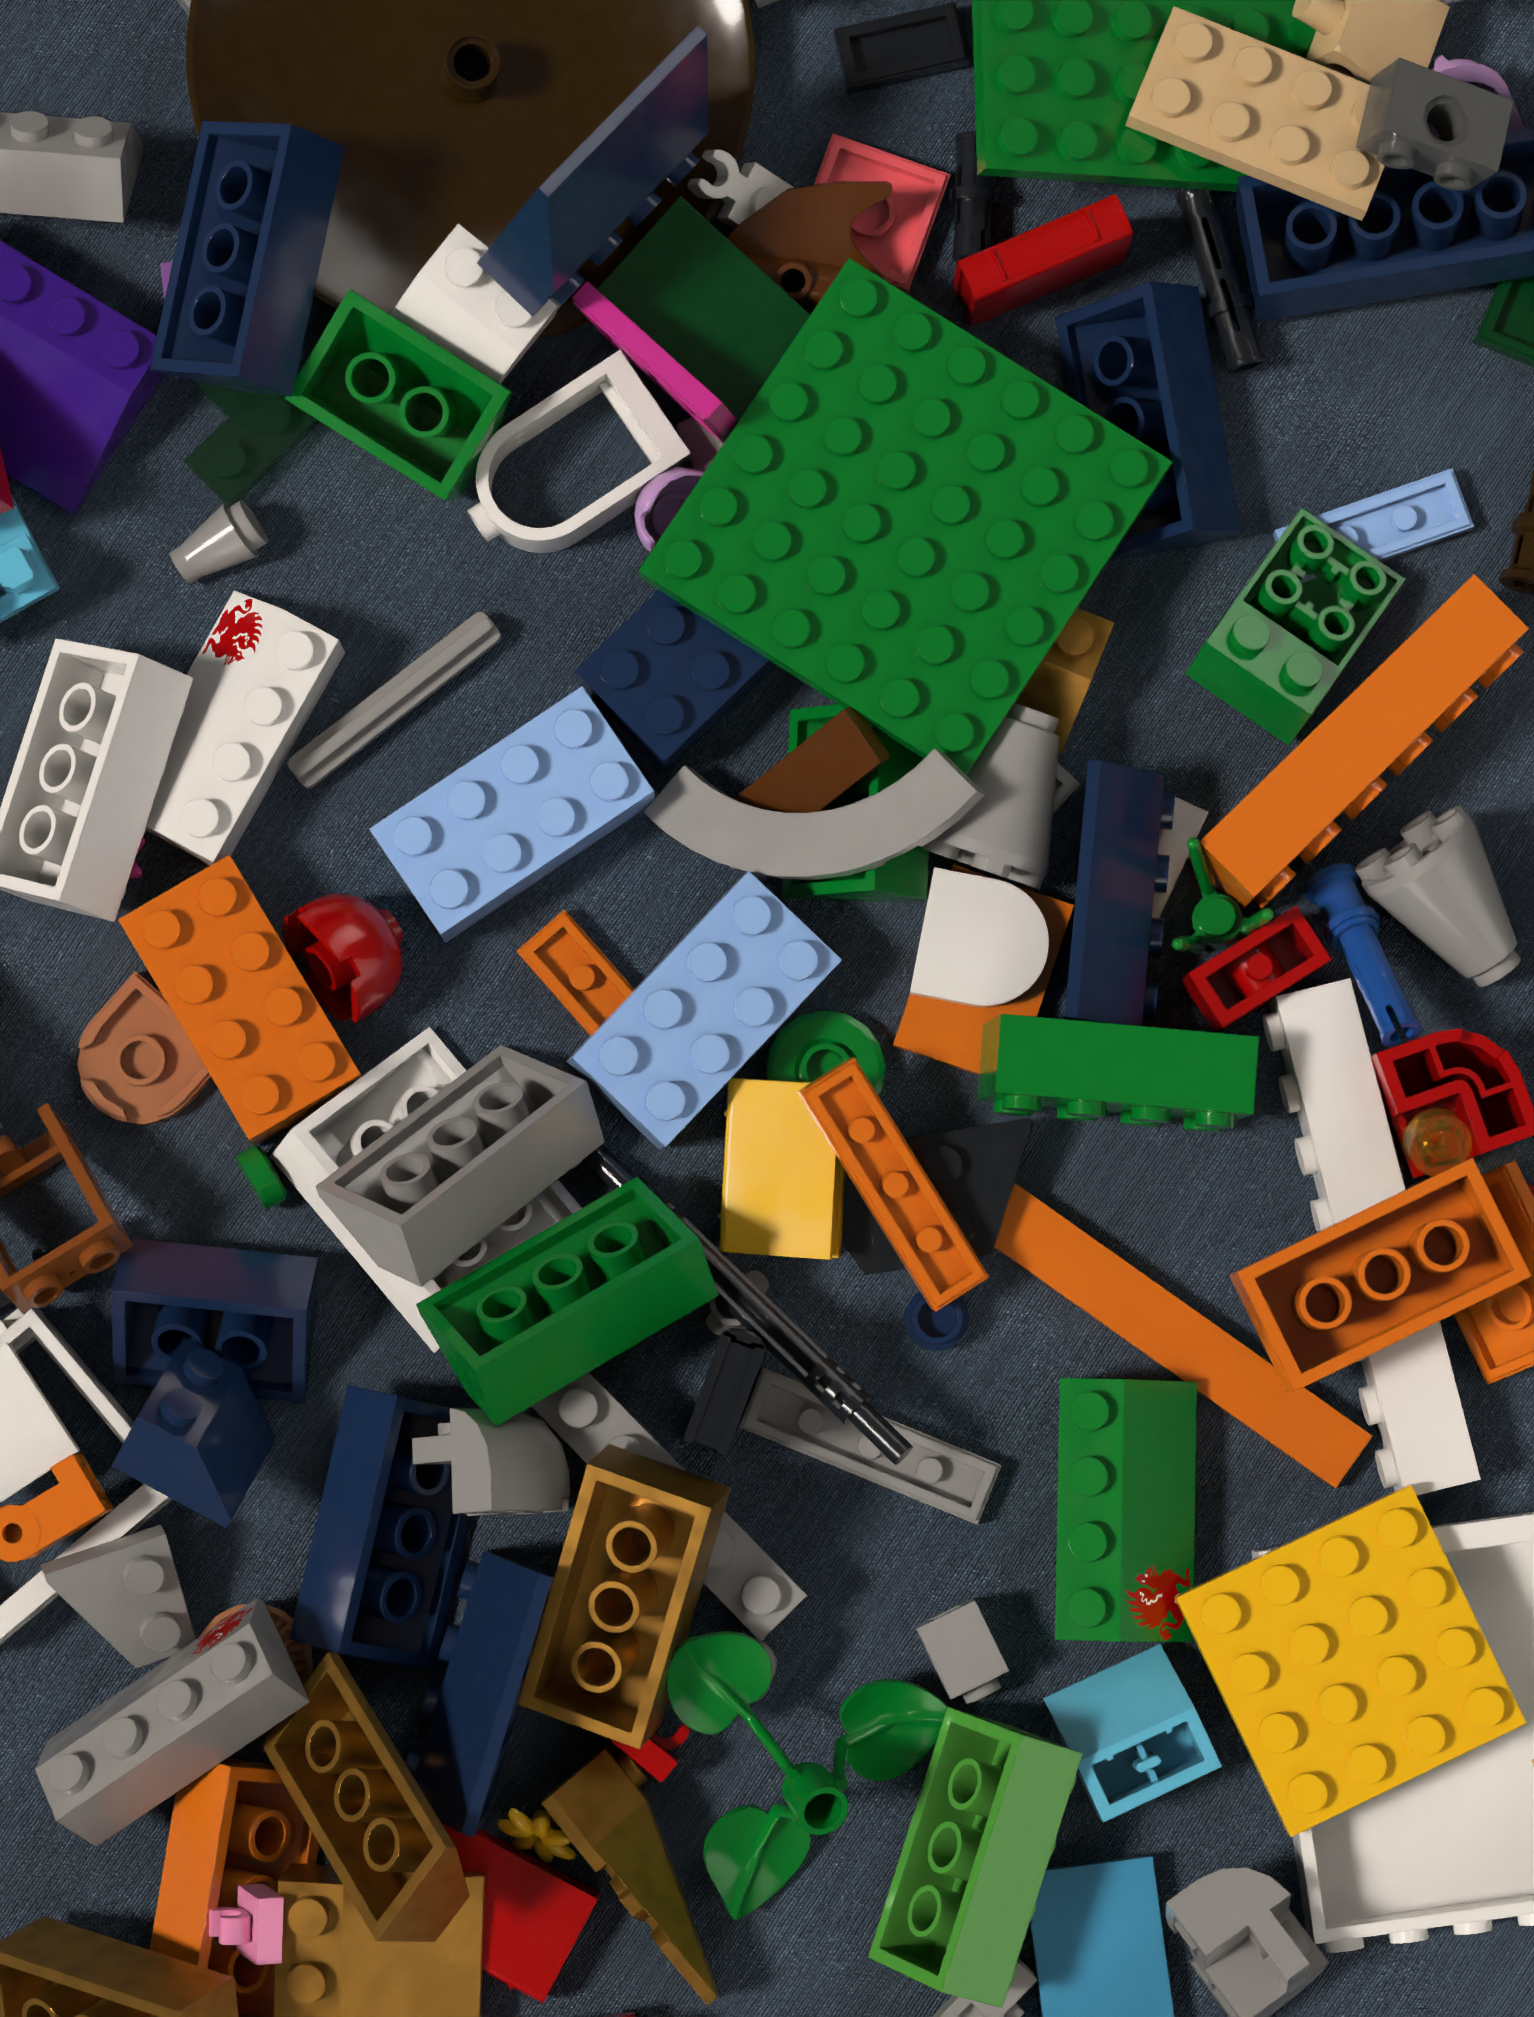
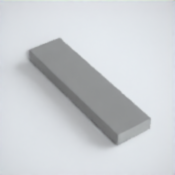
(930, 1473)

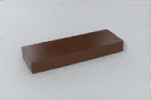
(820, 767)

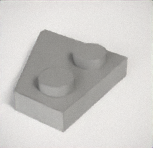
(127, 1594)

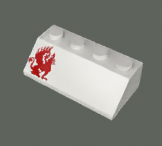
(239, 723)

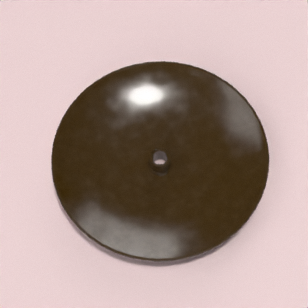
(449, 149)

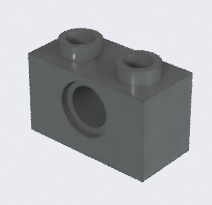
(1467, 118)

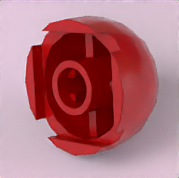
(349, 952)

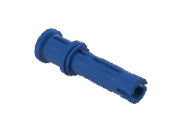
(1353, 930)

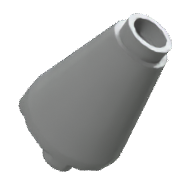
(1013, 821)
(1445, 894)

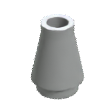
(220, 542)

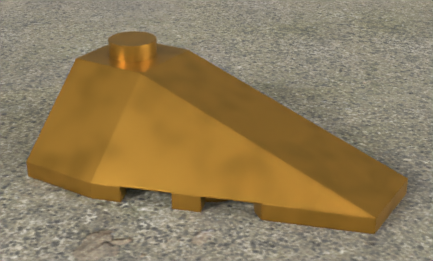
(617, 1831)

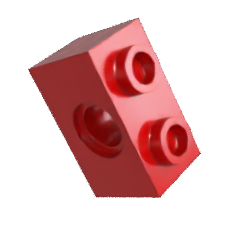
(1256, 970)

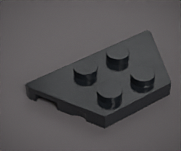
(972, 1174)

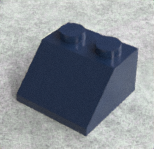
(198, 1434)

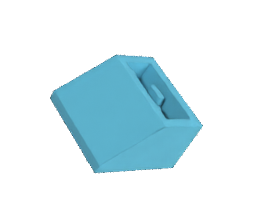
(1133, 1732)

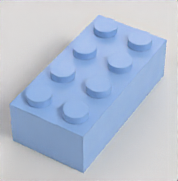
(513, 814)
(704, 1010)

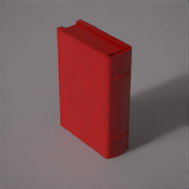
(1043, 260)
(528, 1912)

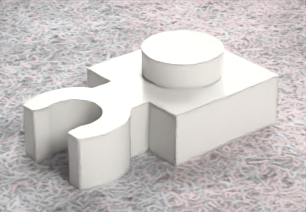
(740, 191)

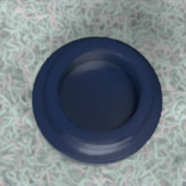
(936, 1329)

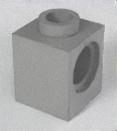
(963, 1651)

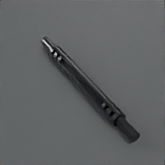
(778, 1332)

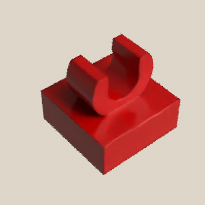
(656, 1753)

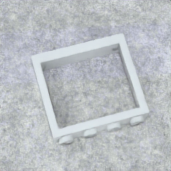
(127, 1517)

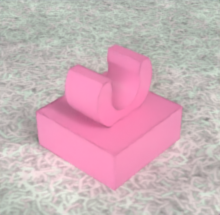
(253, 1925)

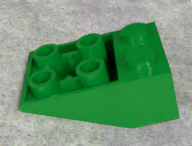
(1293, 639)

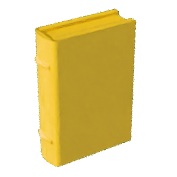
(778, 1175)

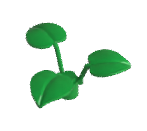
(755, 1851)

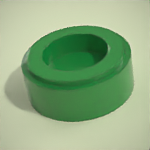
(261, 1177)

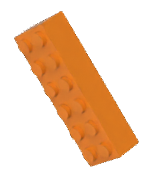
(1362, 738)

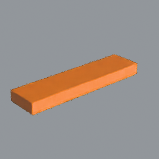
(893, 1184)

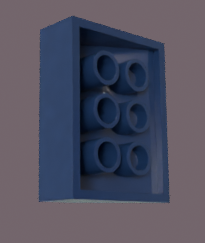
(606, 182)
(481, 1688)

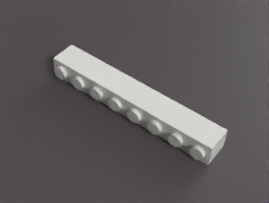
(1354, 1167)

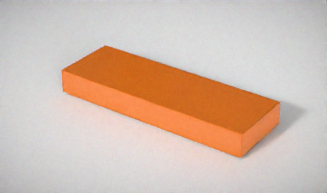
(575, 971)

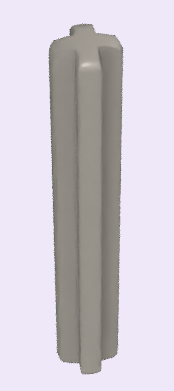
(394, 700)

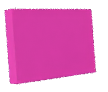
(655, 363)

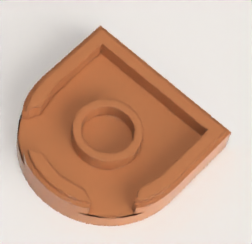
(138, 1058)

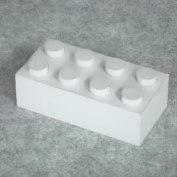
(87, 776)

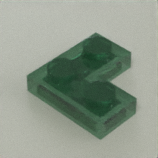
(249, 442)

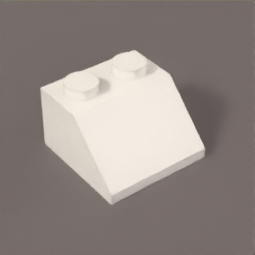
(469, 310)

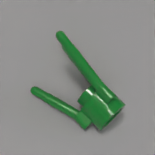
(1216, 917)

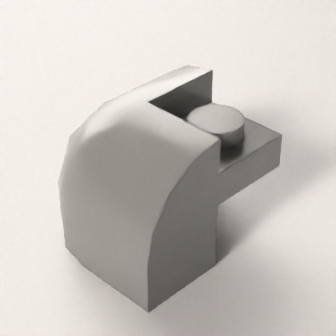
(499, 1467)
(1245, 1940)

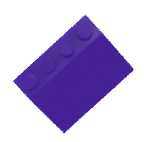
(67, 381)

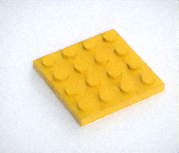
(1350, 1660)

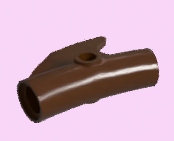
(810, 233)

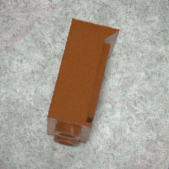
(83, 1254)

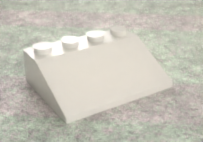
(362, 1116)

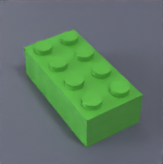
(975, 1857)

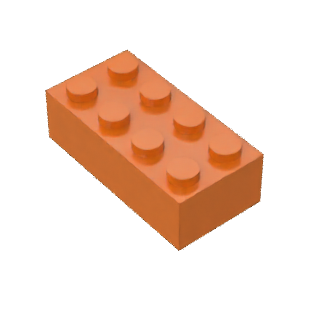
(240, 1000)
(1380, 1275)

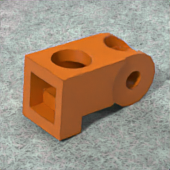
(54, 1514)

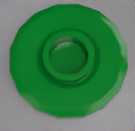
(820, 1043)

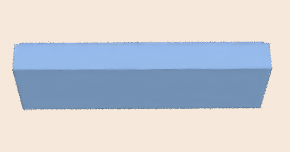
(1401, 517)

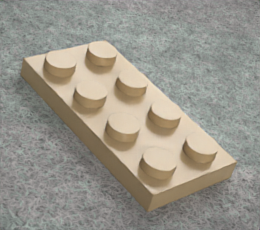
(1258, 112)

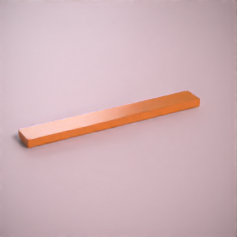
(1178, 1338)

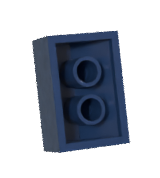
(229, 1300)

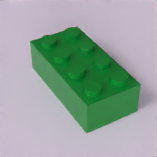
(1117, 1069)

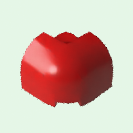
(1461, 1075)

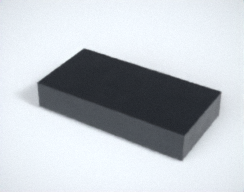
(901, 48)

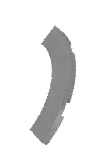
(816, 842)

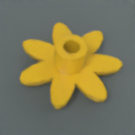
(538, 1833)

